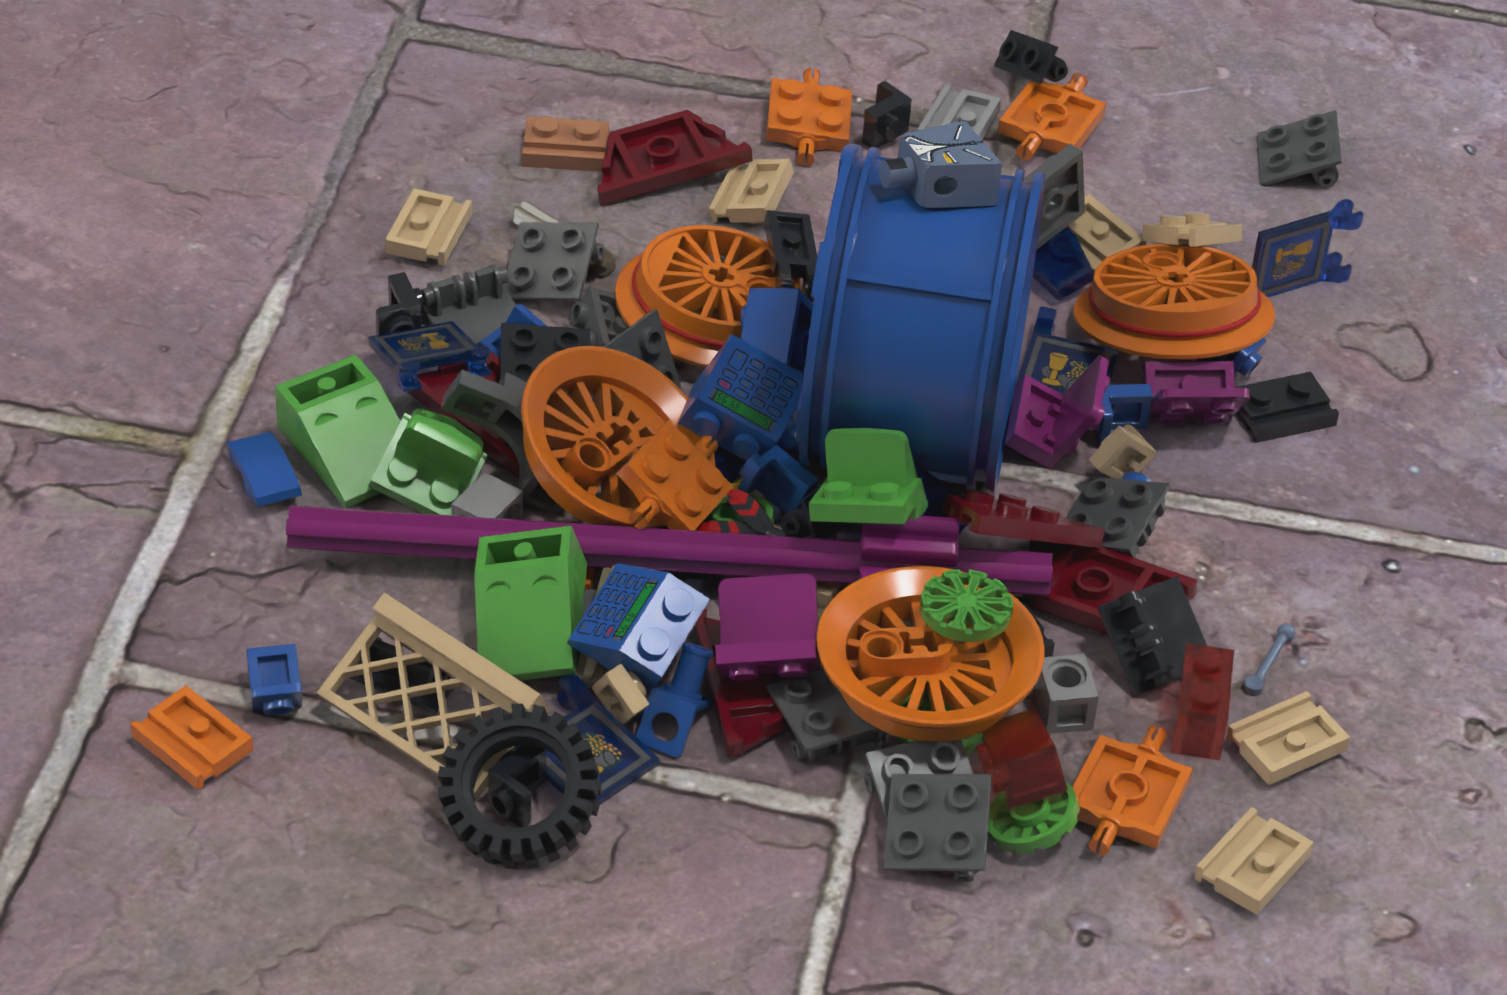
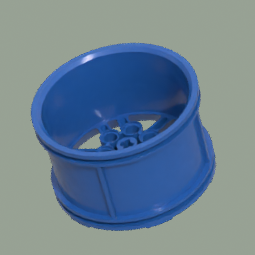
(919, 320)

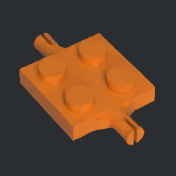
(808, 115)
(1051, 116)
(674, 480)
(1130, 790)

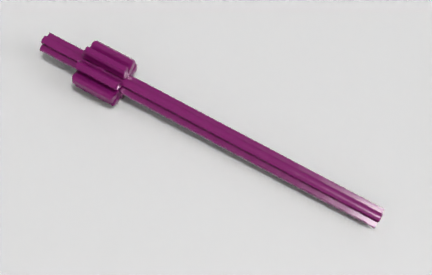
(882, 546)

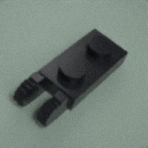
(791, 249)

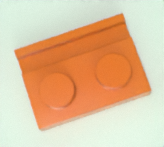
(192, 737)

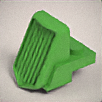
(429, 462)
(868, 479)

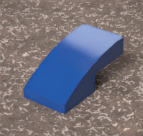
(264, 469)

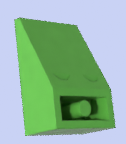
(338, 425)
(529, 601)

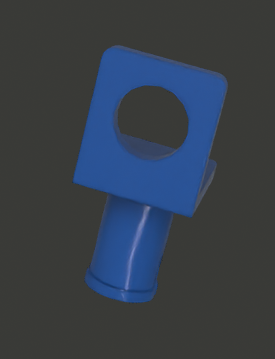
(678, 698)

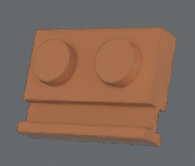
(565, 143)

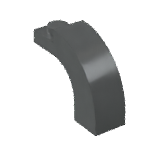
(498, 409)

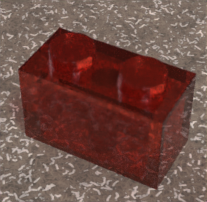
(1202, 701)
(1021, 759)

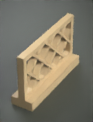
(446, 656)

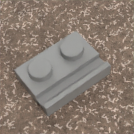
(970, 106)

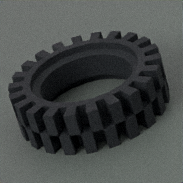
(489, 738)

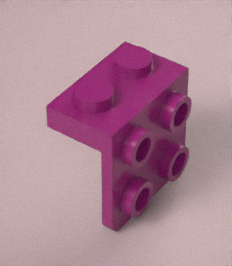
(1193, 391)
(1050, 424)
(768, 626)

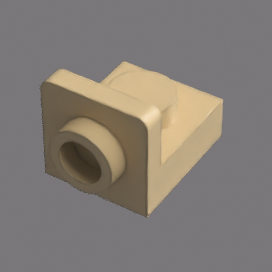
(1122, 453)
(621, 694)

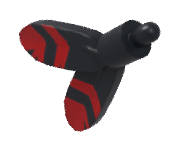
(749, 513)

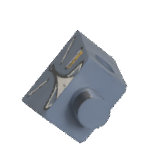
(944, 167)

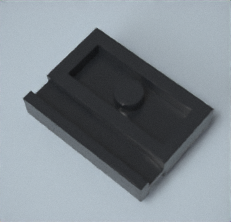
(1286, 407)

